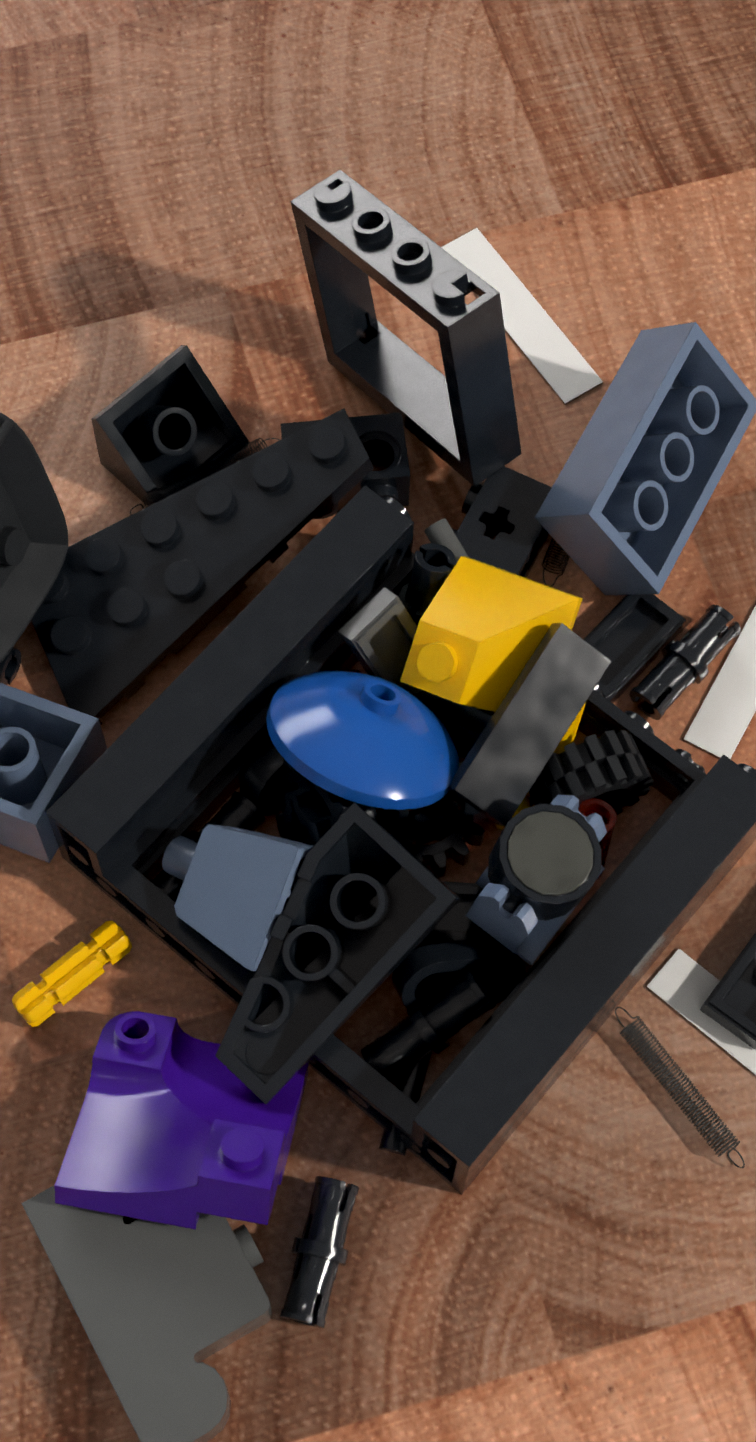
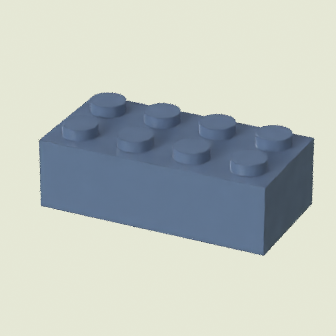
(648, 460)

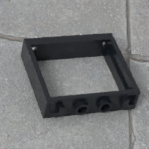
(459, 416)

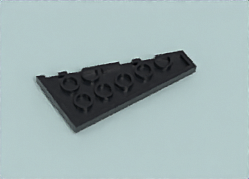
(181, 561)

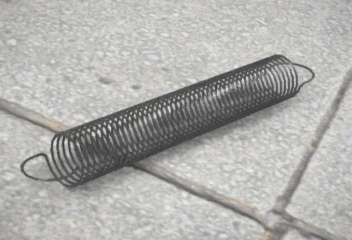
(626, 1029)

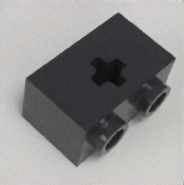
(504, 508)

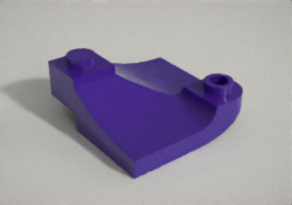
(174, 1130)

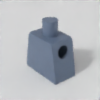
(234, 886)

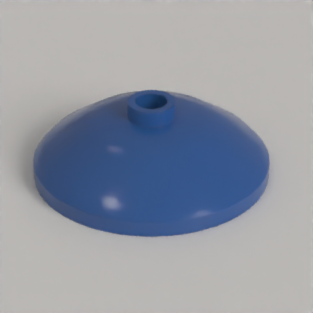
(363, 739)

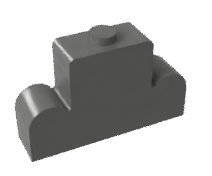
(156, 1308)

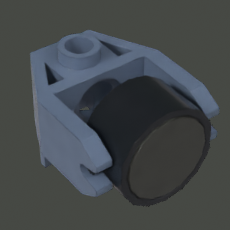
(538, 874)

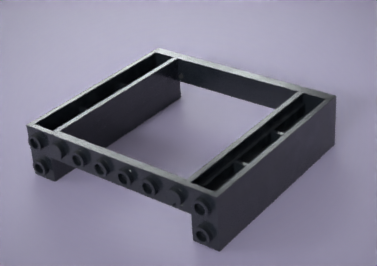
(188, 759)

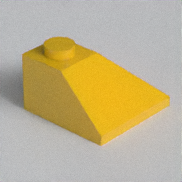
(482, 633)

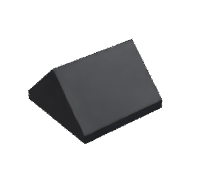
(166, 427)

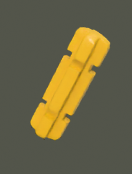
(71, 973)

